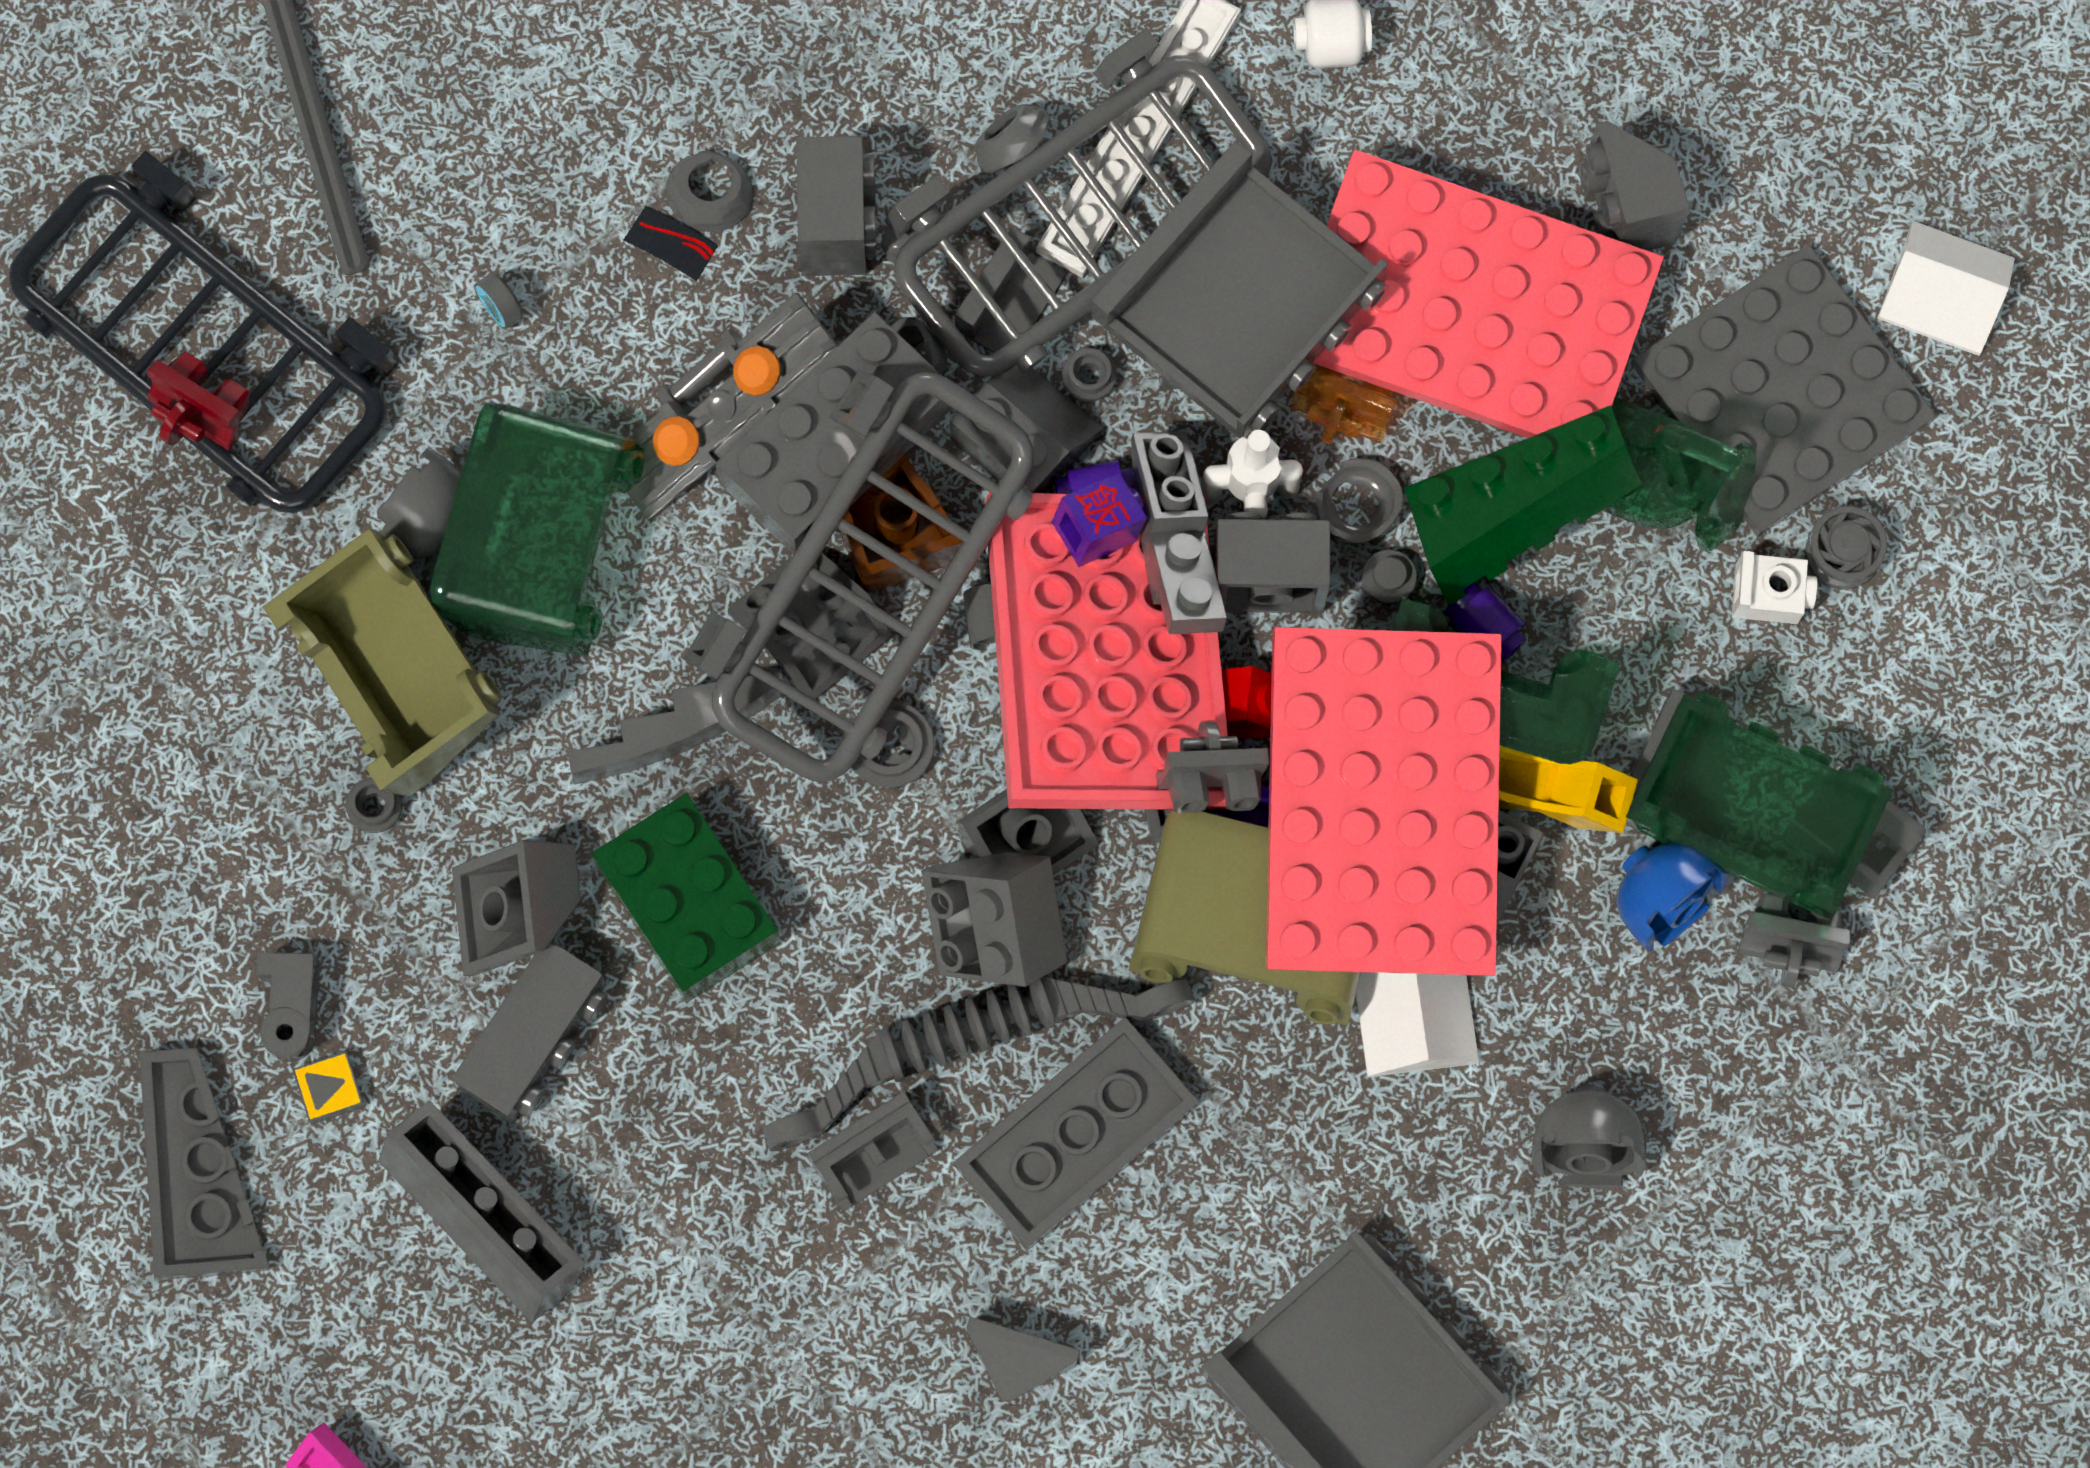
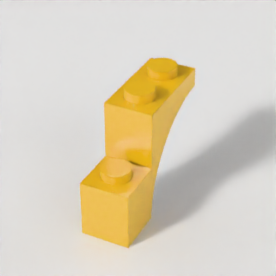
(1575, 794)

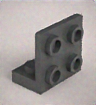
(822, 614)

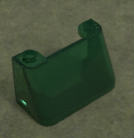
(530, 529)
(1539, 718)

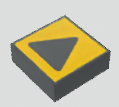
(328, 1087)

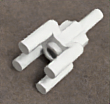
(1253, 474)

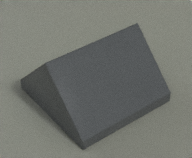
(1031, 831)

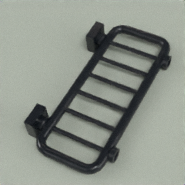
(146, 203)

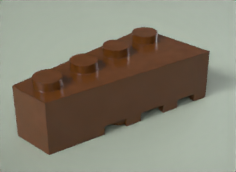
(899, 529)

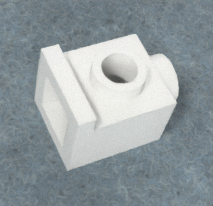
(1757, 599)

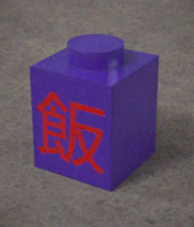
(1099, 519)

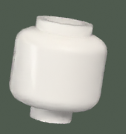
(1333, 33)

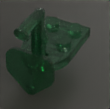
(1687, 461)

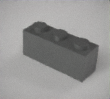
(531, 1033)

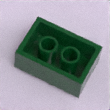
(686, 897)

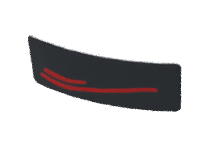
(671, 242)

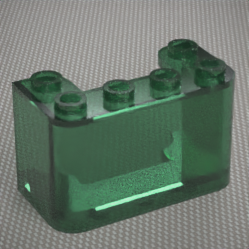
(1759, 806)

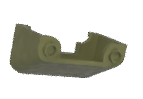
(388, 660)
(1212, 914)

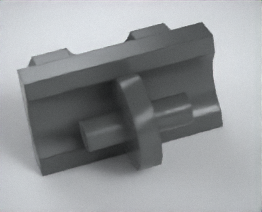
(1213, 762)
(1793, 943)

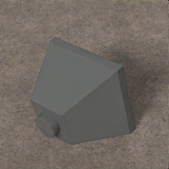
(513, 902)

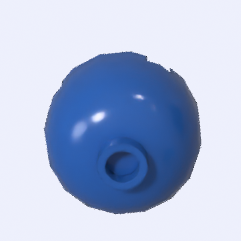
(1666, 891)

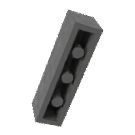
(480, 1211)

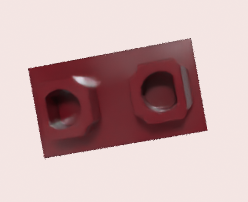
(192, 410)

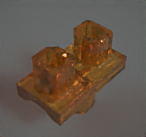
(1345, 406)

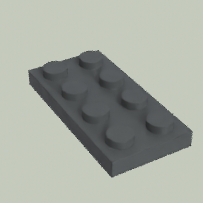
(1075, 1133)

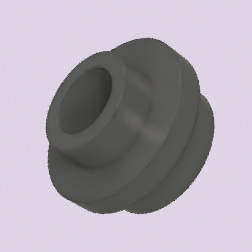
(1089, 358)
(369, 823)

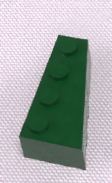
(1519, 498)

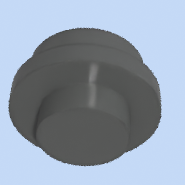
(1388, 576)

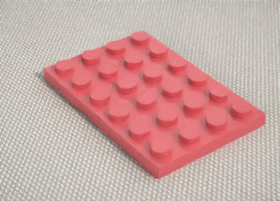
(1486, 301)
(1091, 673)
(1383, 801)

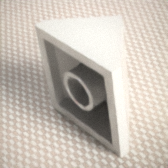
(1947, 288)
(1415, 1022)

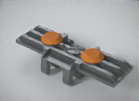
(767, 365)

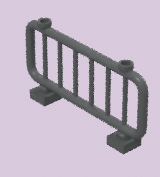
(922, 206)
(719, 640)

